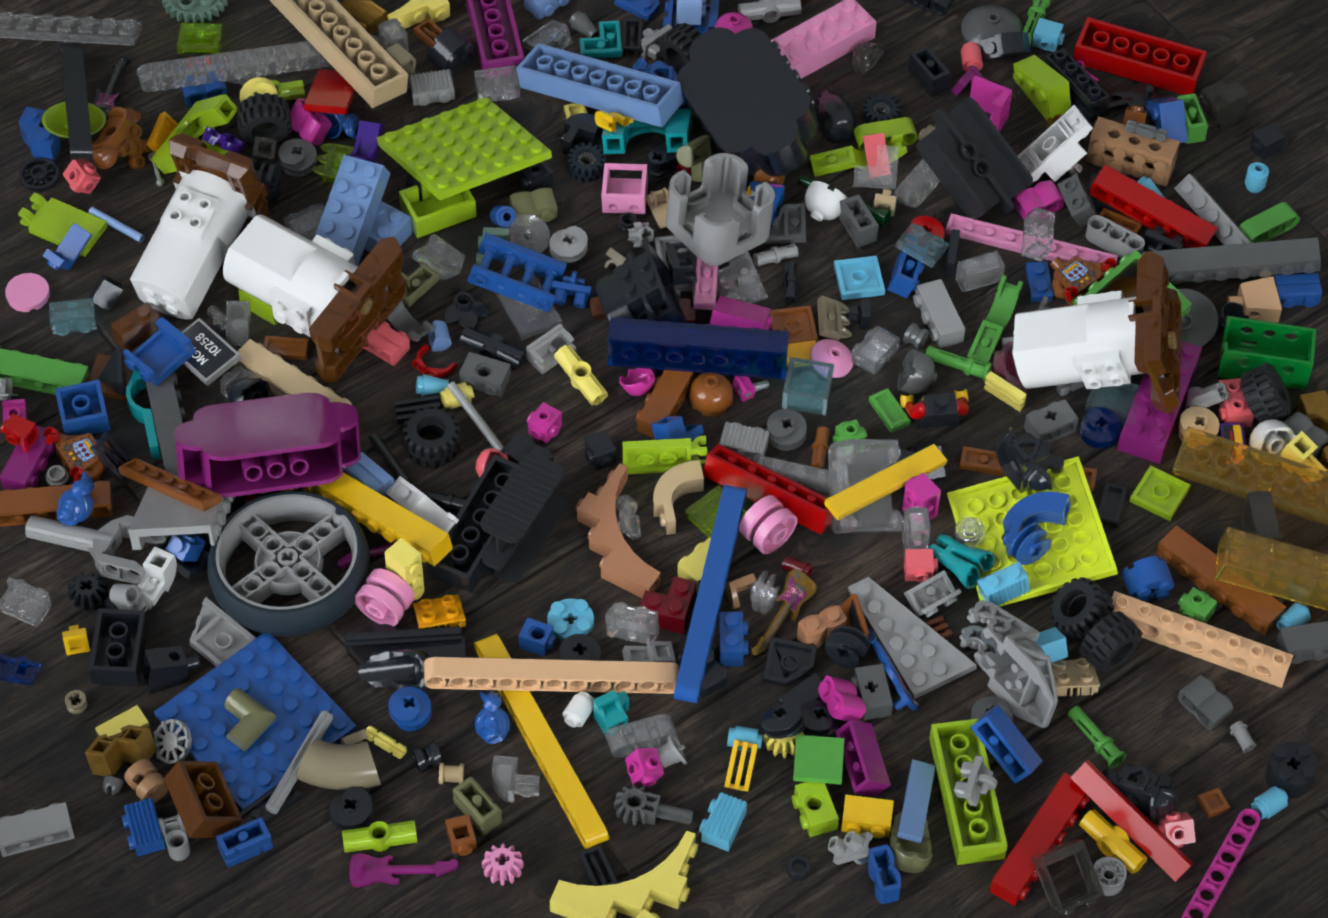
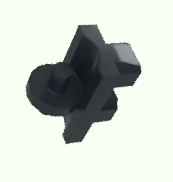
(1156, 240)

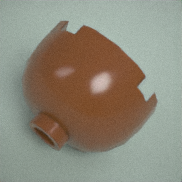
(711, 394)

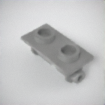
(6, 389)

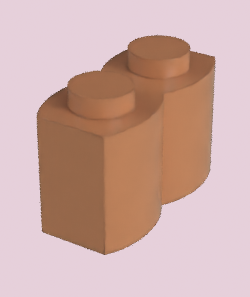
(817, 628)

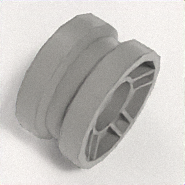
(1112, 868)

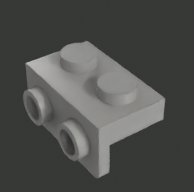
(932, 593)

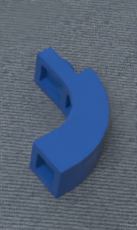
(1035, 508)

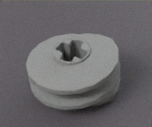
(569, 244)

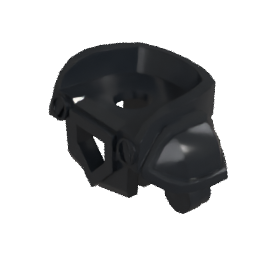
(1025, 468)
(1149, 793)

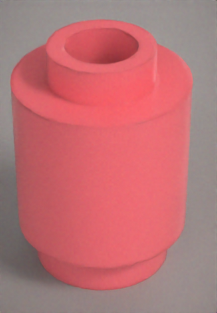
(971, 56)

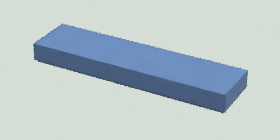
(916, 801)

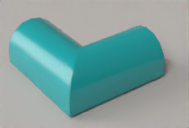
(607, 45)

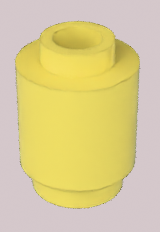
(448, 399)

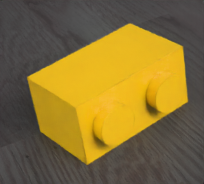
(867, 815)

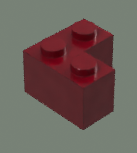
(672, 608)

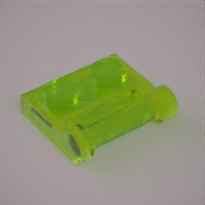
(199, 38)

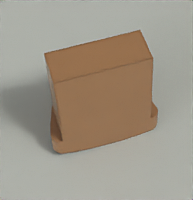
(736, 586)

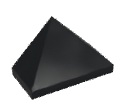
(113, 373)

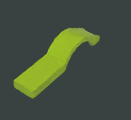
(847, 157)

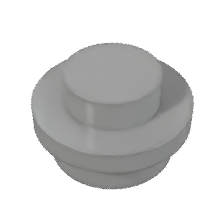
(57, 475)

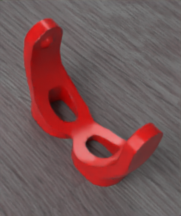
(418, 364)

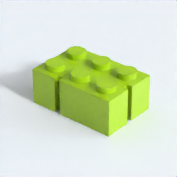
(435, 214)

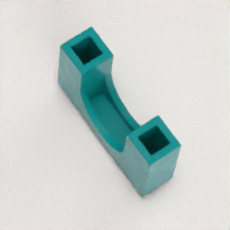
(676, 129)

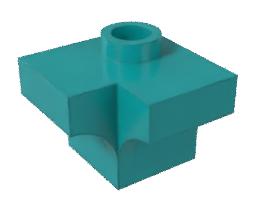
(611, 710)

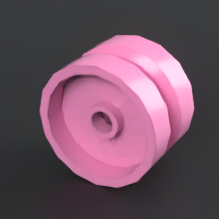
(768, 524)
(384, 597)

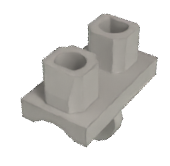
(651, 40)
(979, 781)
(851, 848)

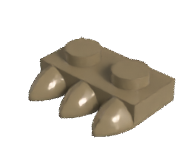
(832, 319)

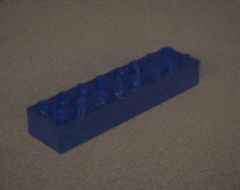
(698, 348)

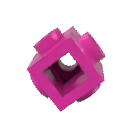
(544, 423)
(644, 766)

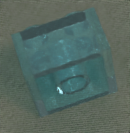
(808, 386)

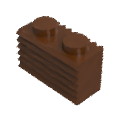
(135, 327)

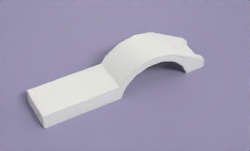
(419, 504)

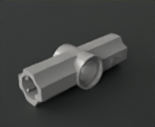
(770, 9)

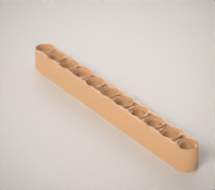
(550, 675)

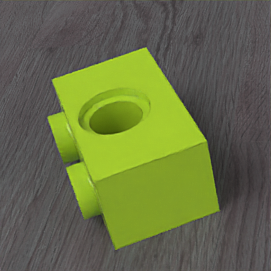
(815, 821)

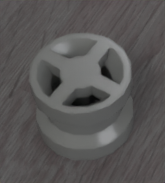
(916, 336)

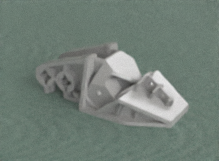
(1013, 661)

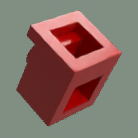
(20, 431)

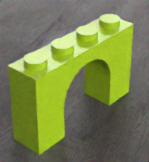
(206, 112)

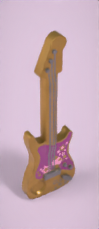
(796, 590)

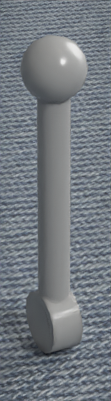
(160, 182)

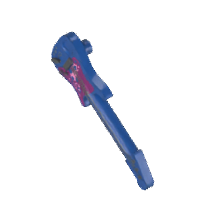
(906, 696)

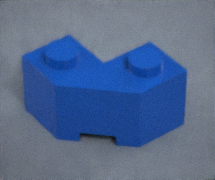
(37, 138)

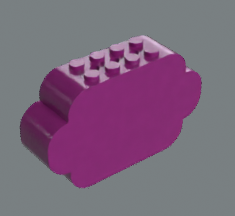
(268, 444)

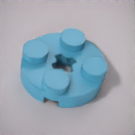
(570, 608)

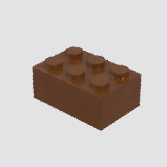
(202, 798)

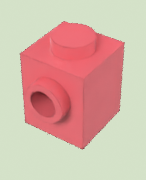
(919, 564)

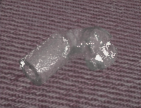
(218, 316)

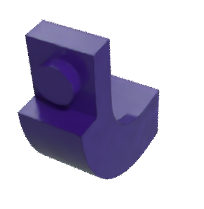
(366, 141)

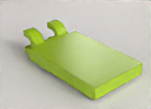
(56, 218)
(661, 455)

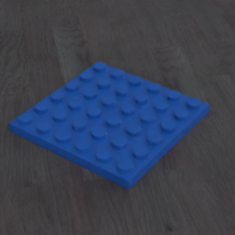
(277, 683)

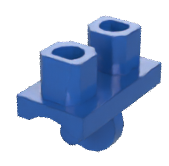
(573, 287)

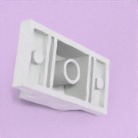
(1058, 147)

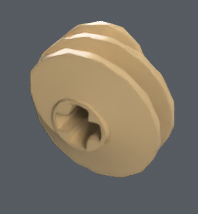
(1200, 419)

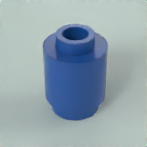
(497, 216)

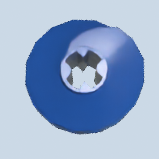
(1030, 544)
(410, 708)

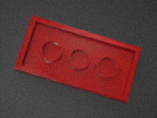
(329, 93)

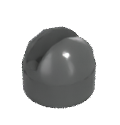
(113, 784)

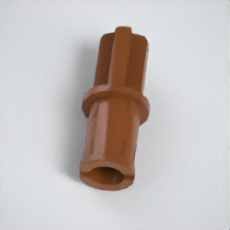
(820, 447)

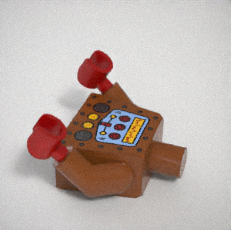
(1077, 276)
(76, 453)

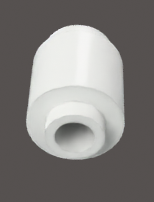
(578, 709)

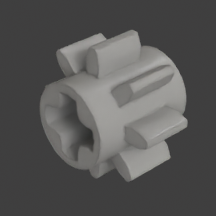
(639, 232)

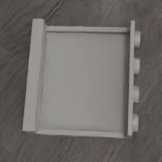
(165, 515)

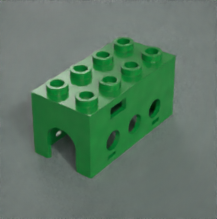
(1289, 357)

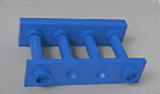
(523, 259)

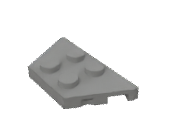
(217, 634)

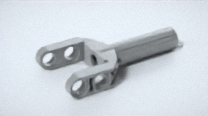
(100, 543)

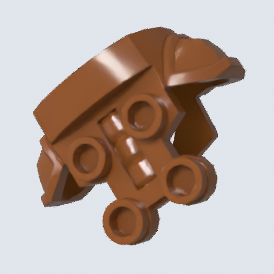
(122, 140)

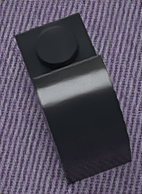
(1005, 45)
(578, 129)

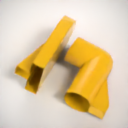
(609, 120)

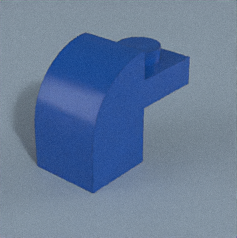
(673, 428)

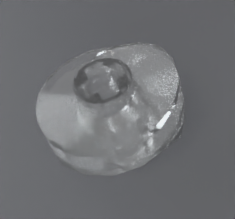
(764, 593)

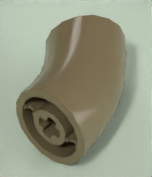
(338, 766)

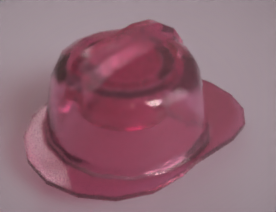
(1005, 366)

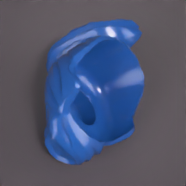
(342, 123)
(77, 502)
(492, 721)

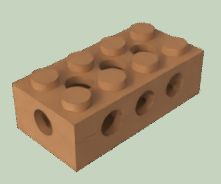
(1131, 152)

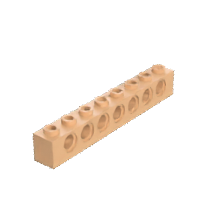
(1205, 641)

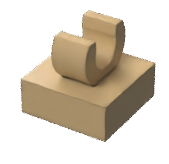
(885, 200)

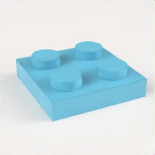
(859, 277)

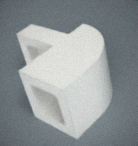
(159, 574)

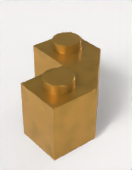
(110, 753)

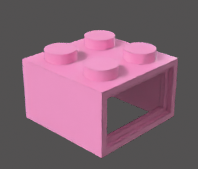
(624, 194)

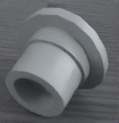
(672, 752)

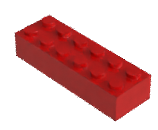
(1140, 56)

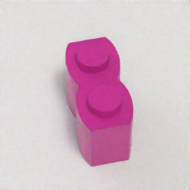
(310, 125)
(1042, 195)
(841, 699)

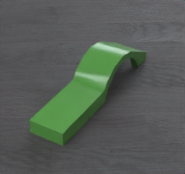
(996, 321)

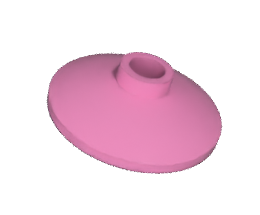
(824, 351)

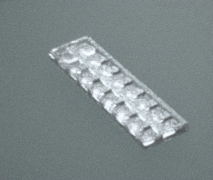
(69, 28)

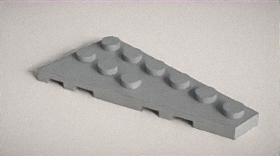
(915, 649)

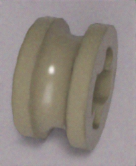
(71, 696)

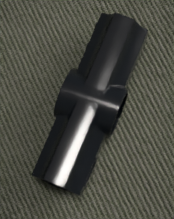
(493, 346)

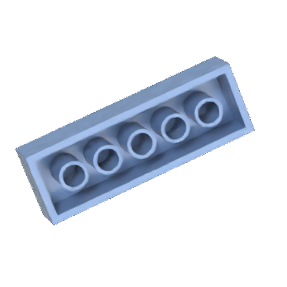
(353, 204)

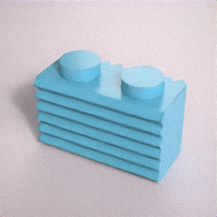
(1004, 584)
(723, 822)

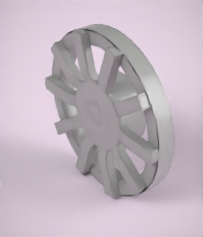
(172, 741)

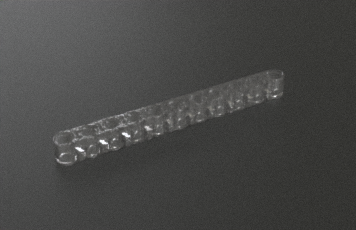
(229, 66)

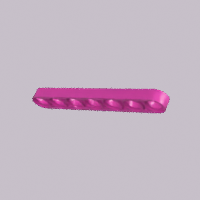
(1223, 867)

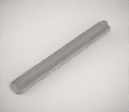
(290, 776)

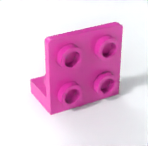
(992, 99)

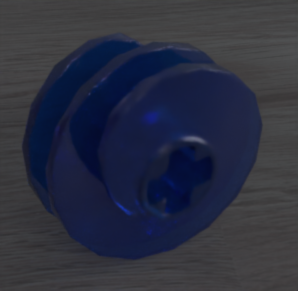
(1100, 427)

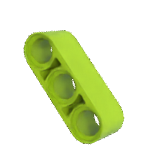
(889, 128)

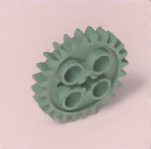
(194, 9)

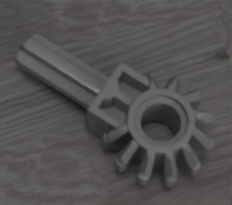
(648, 809)

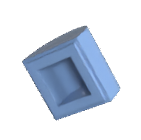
(440, 337)

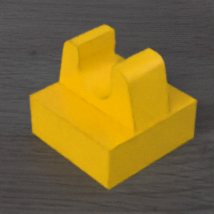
(76, 640)

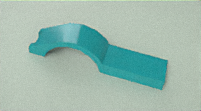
(141, 414)

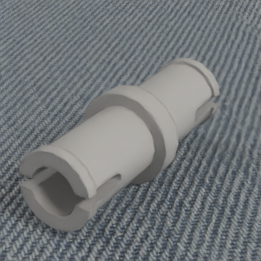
(775, 255)

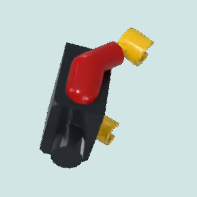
(936, 409)

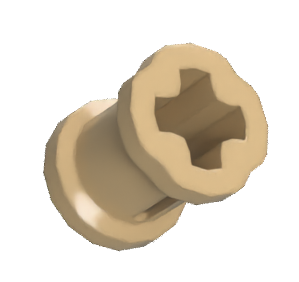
(451, 773)

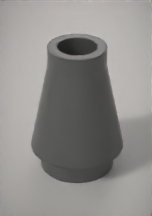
(581, 23)

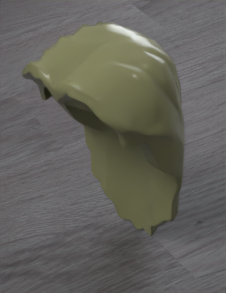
(909, 855)

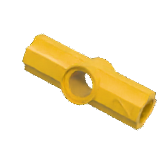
(1113, 841)

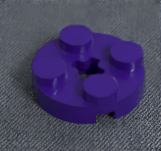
(225, 140)

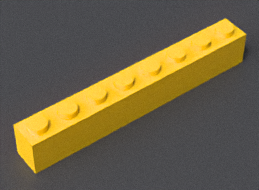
(386, 517)

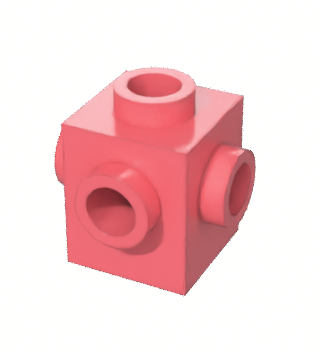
(81, 176)
(1177, 828)

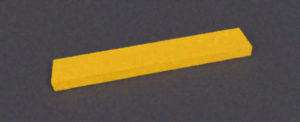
(884, 482)

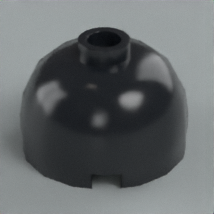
(249, 389)

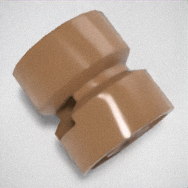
(146, 780)

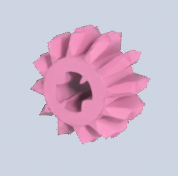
(499, 856)

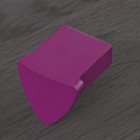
(965, 80)

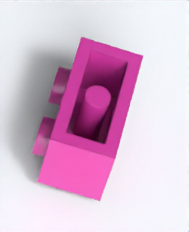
(922, 493)

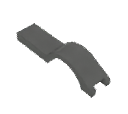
(402, 320)

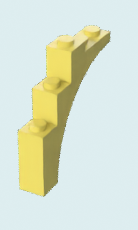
(419, 10)
(663, 885)

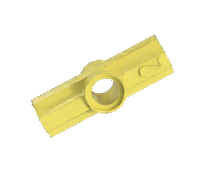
(587, 384)

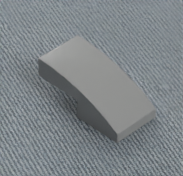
(656, 652)

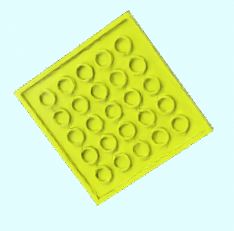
(1076, 548)

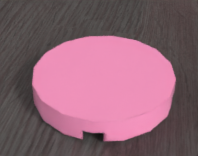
(27, 292)

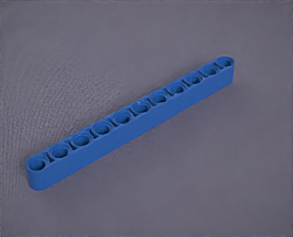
(710, 594)

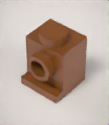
(461, 835)

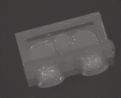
(440, 257)

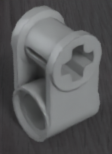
(129, 597)
(175, 833)

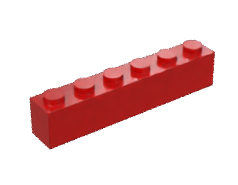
(1151, 208)
(736, 470)
(1041, 835)

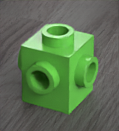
(849, 430)
(1197, 605)

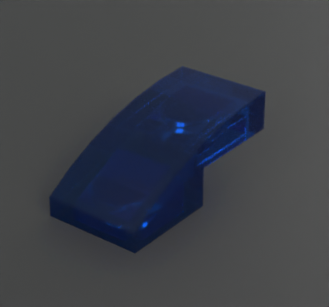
(18, 670)

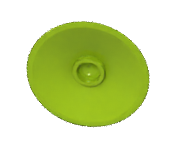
(55, 119)

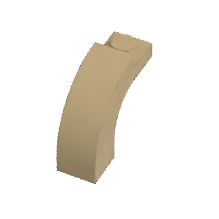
(674, 483)

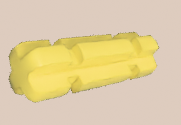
(385, 742)

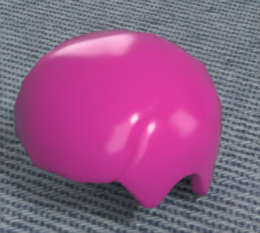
(638, 381)

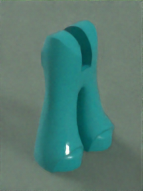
(951, 557)

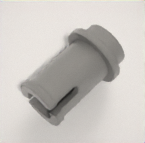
(1242, 736)

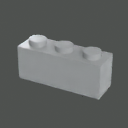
(939, 314)
(35, 829)

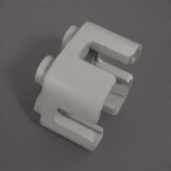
(719, 216)

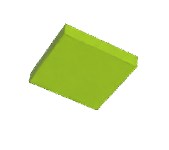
(1160, 493)

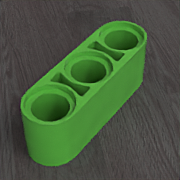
(1270, 223)

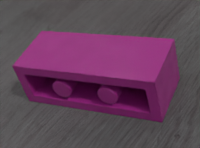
(24, 468)
(863, 758)

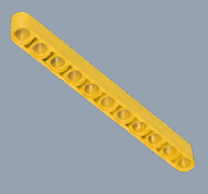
(548, 754)

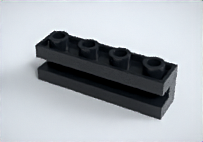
(1084, 91)

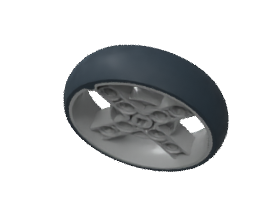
(287, 560)

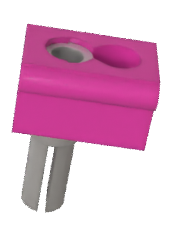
(746, 389)

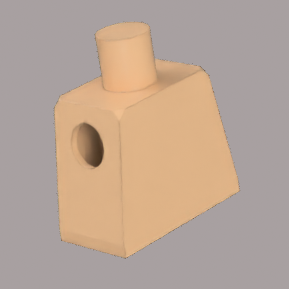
(1259, 299)

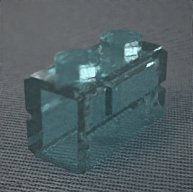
(72, 316)

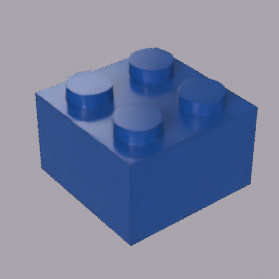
(82, 408)

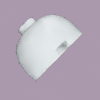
(823, 202)
(1271, 436)

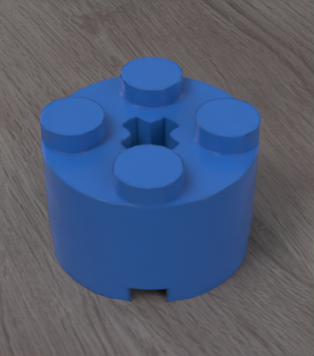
(1148, 579)

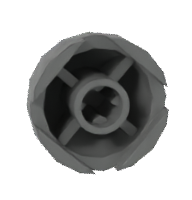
(917, 373)

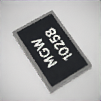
(212, 353)

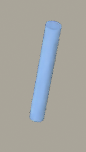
(117, 225)

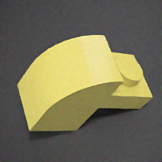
(1301, 450)

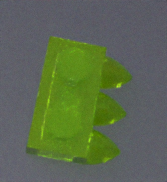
(331, 160)

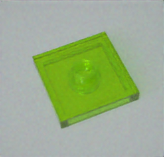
(704, 511)

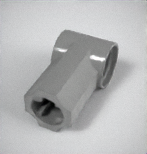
(1206, 396)

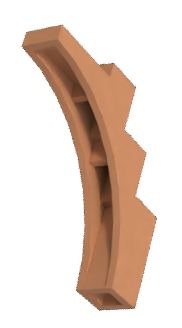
(619, 562)

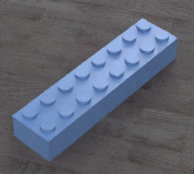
(600, 85)

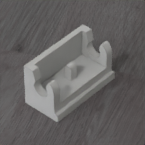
(542, 351)

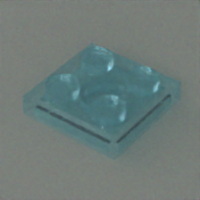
(922, 245)

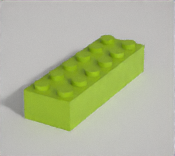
(974, 830)

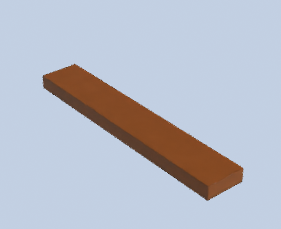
(986, 462)
(170, 484)

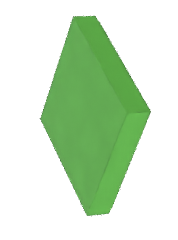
(818, 759)

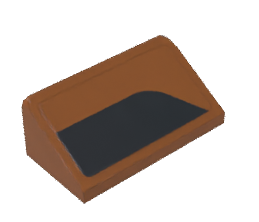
(854, 614)

